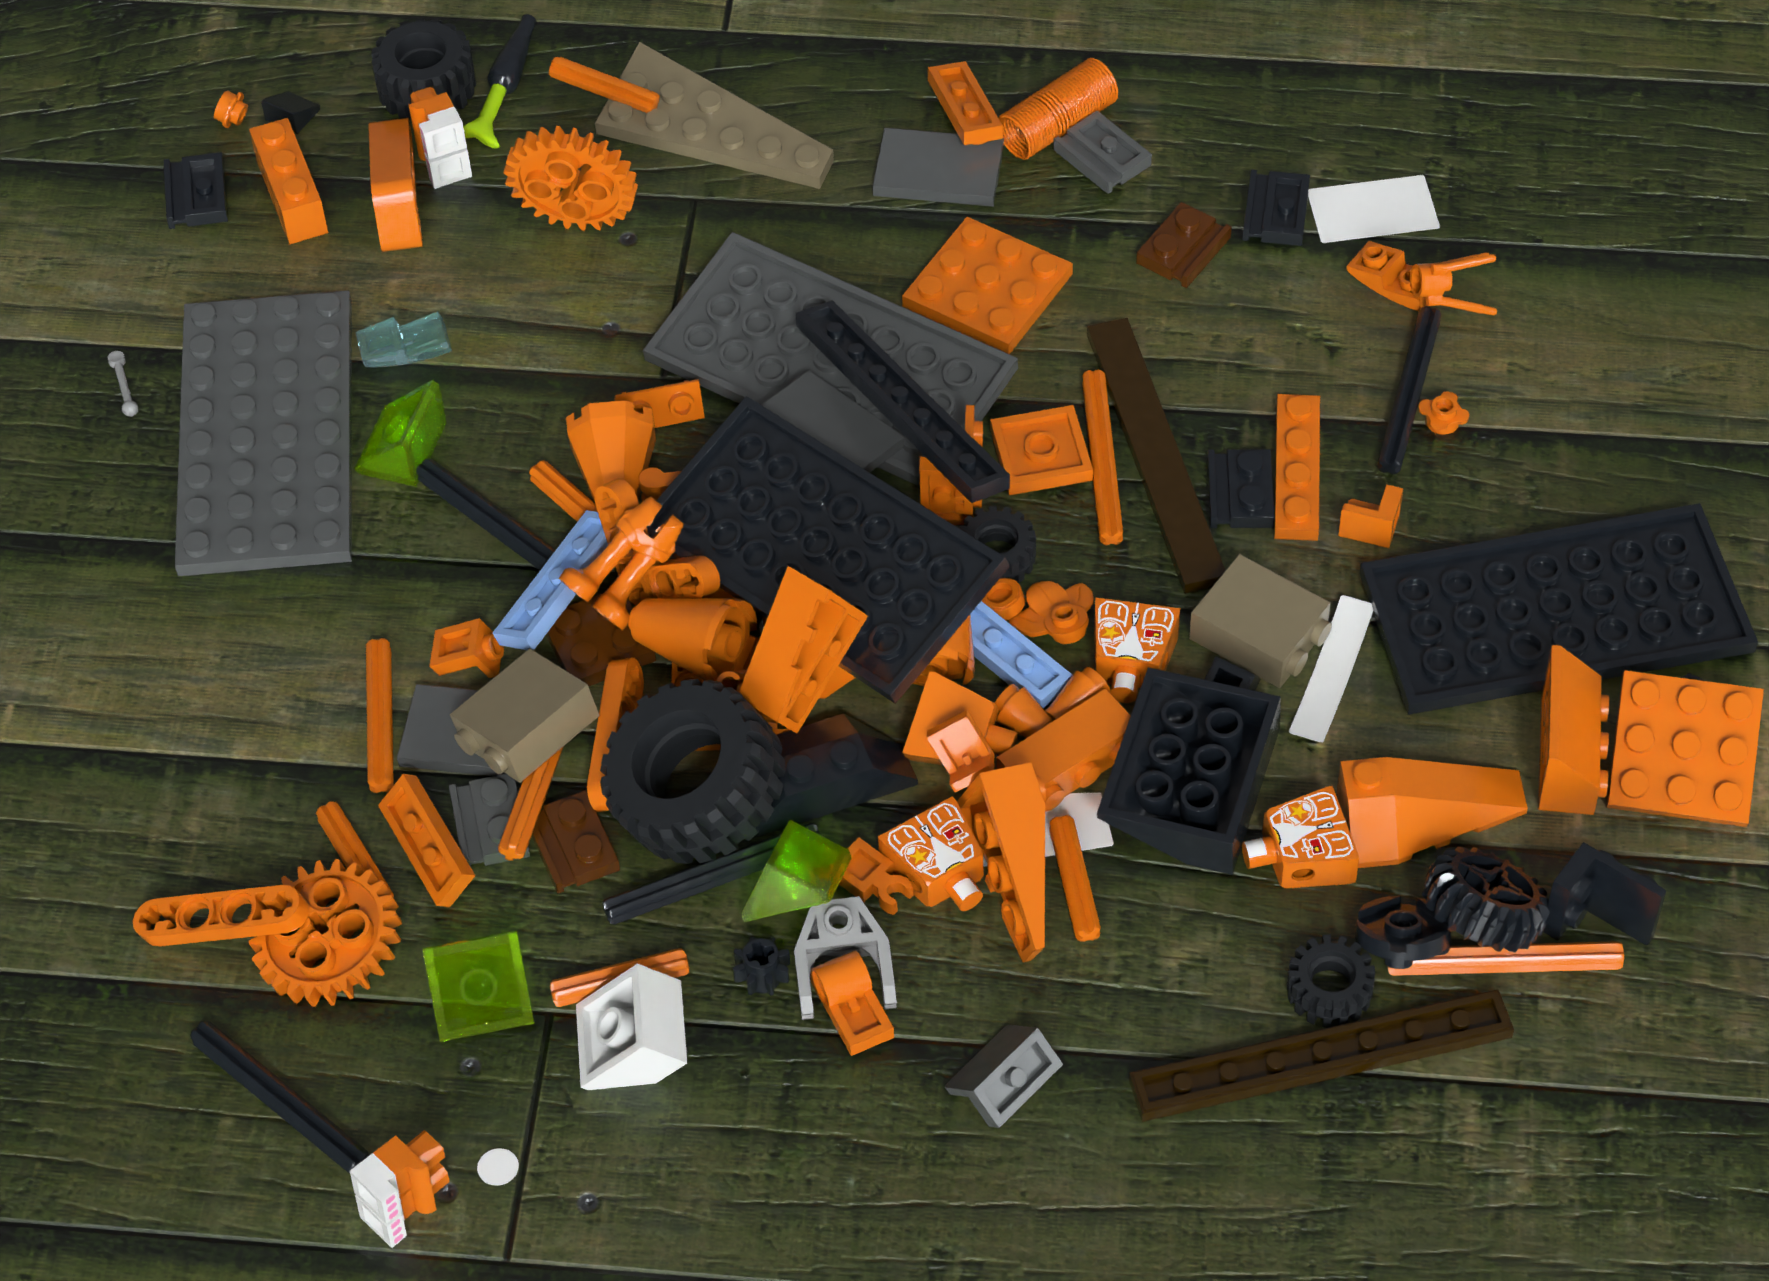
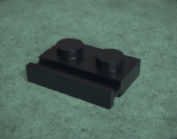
(196, 190)
(1276, 207)
(1241, 488)

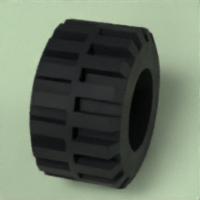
(419, 58)

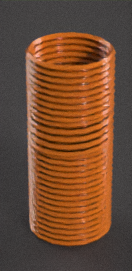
(1058, 107)

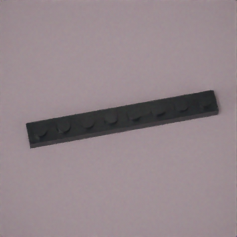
(903, 402)

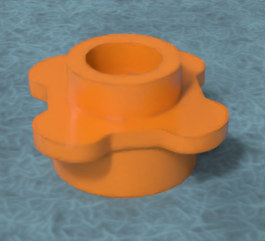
(1443, 413)

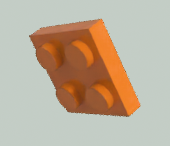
(1042, 449)

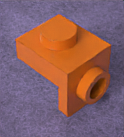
(961, 749)

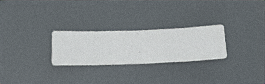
(1332, 669)

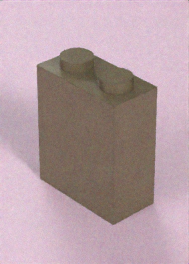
(1260, 621)
(524, 715)

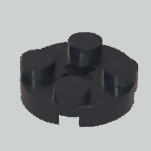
(1401, 931)

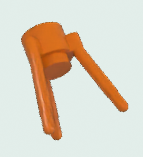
(1433, 279)

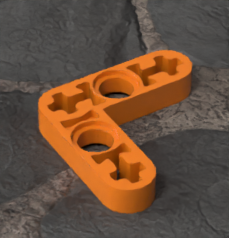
(611, 503)

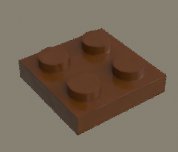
(589, 641)

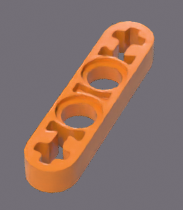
(620, 694)
(221, 910)

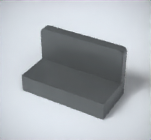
(1006, 1073)

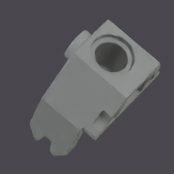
(823, 943)

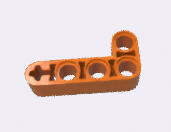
(394, 184)

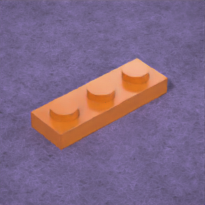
(965, 103)
(426, 840)

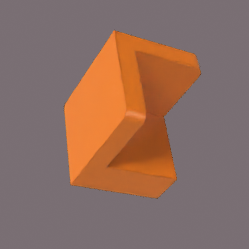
(1370, 521)

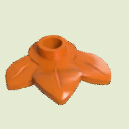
(1055, 612)

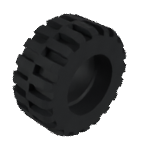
(721, 808)

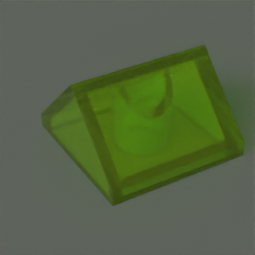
(404, 436)
(798, 874)
(478, 985)

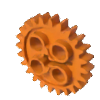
(548, 162)
(346, 959)

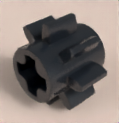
(761, 965)

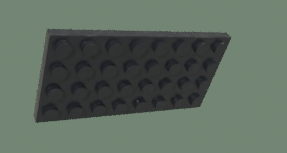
(781, 499)
(1609, 591)

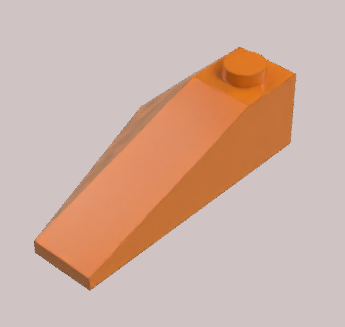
(1417, 804)

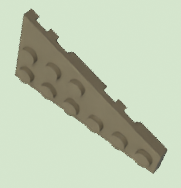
(711, 124)

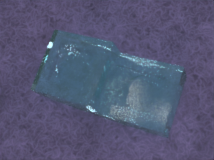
(396, 345)

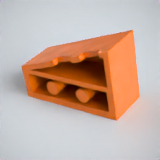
(799, 649)

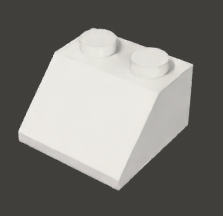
(631, 1030)

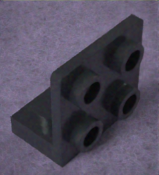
(1609, 891)

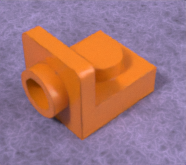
(466, 647)

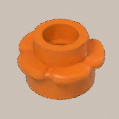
(231, 109)

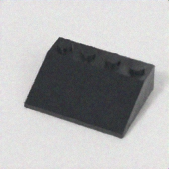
(1192, 767)

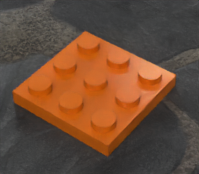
(987, 285)
(1685, 748)

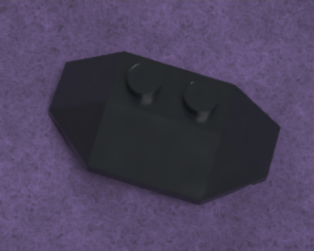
(835, 768)

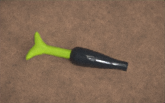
(502, 80)

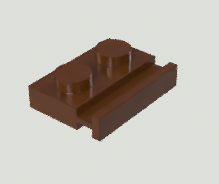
(1183, 244)
(573, 842)

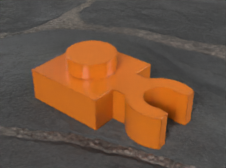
(872, 874)

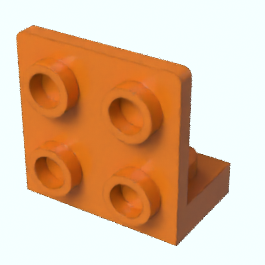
(938, 492)

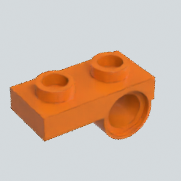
(851, 1002)

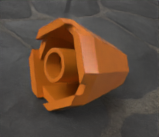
(612, 442)

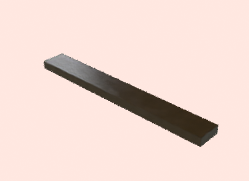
(1156, 455)
(1320, 1055)

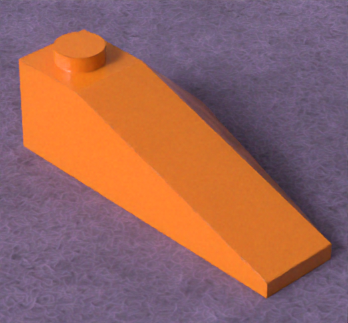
(1009, 824)

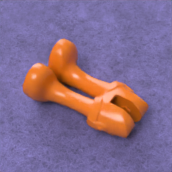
(630, 536)

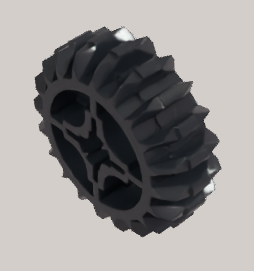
(1486, 899)

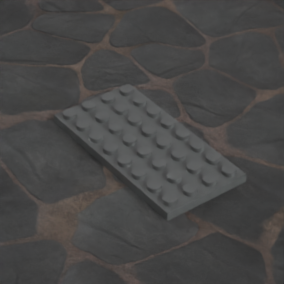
(743, 340)
(265, 434)

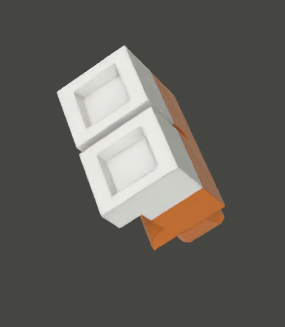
(439, 137)
(397, 1183)

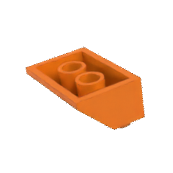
(1572, 736)

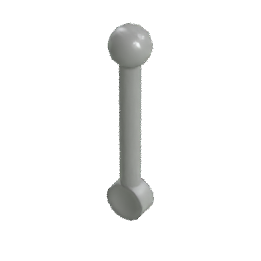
(117, 360)

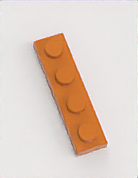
(1297, 467)

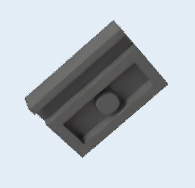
(1102, 152)
(481, 817)

